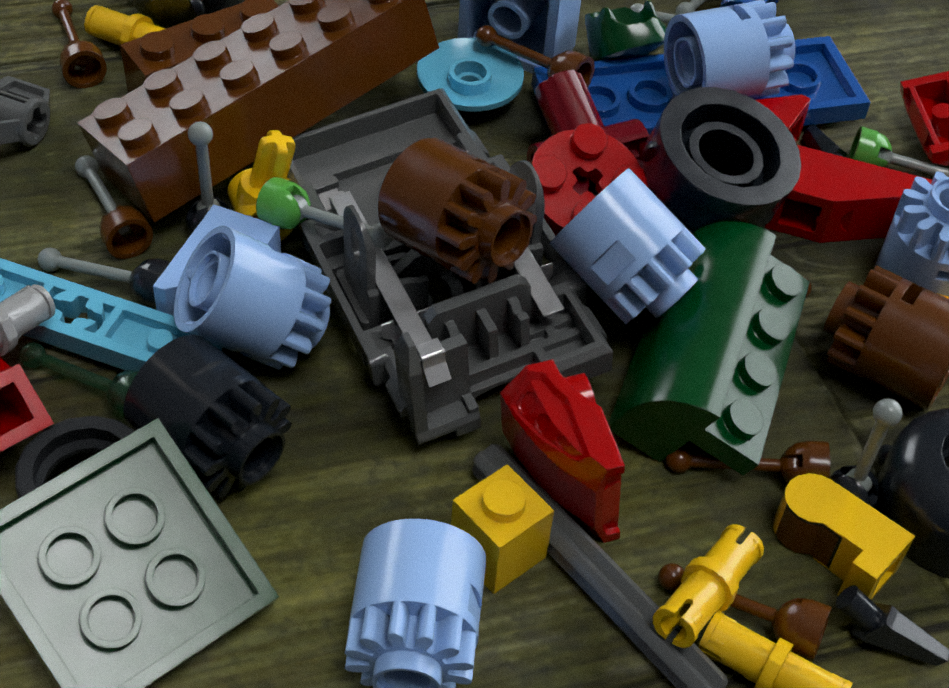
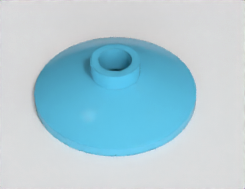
(472, 74)

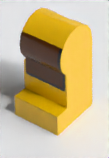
(840, 532)

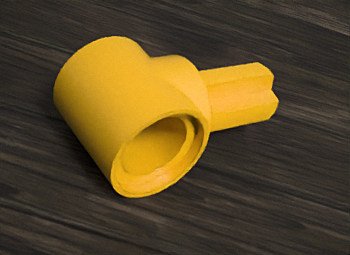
(271, 160)

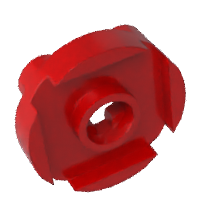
(574, 154)

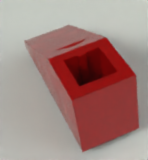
(840, 199)

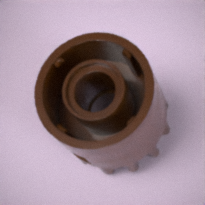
(456, 209)
(892, 336)

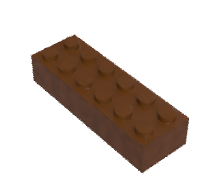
(268, 75)

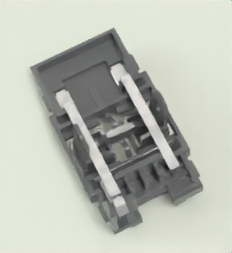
(449, 350)

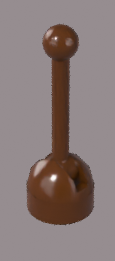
(78, 52)
(567, 60)
(796, 460)
(796, 621)

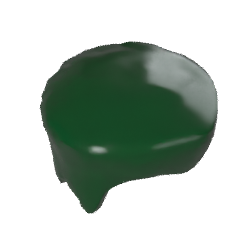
(624, 33)

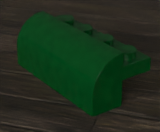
(717, 354)

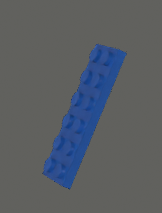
(642, 91)

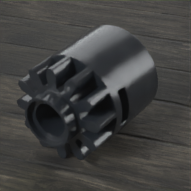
(213, 412)

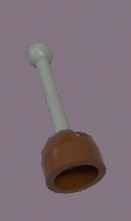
(119, 218)

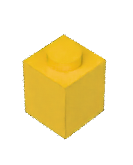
(507, 522)

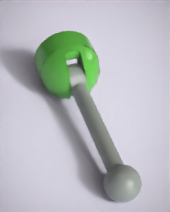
(876, 149)
(288, 204)

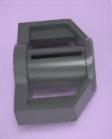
(23, 111)

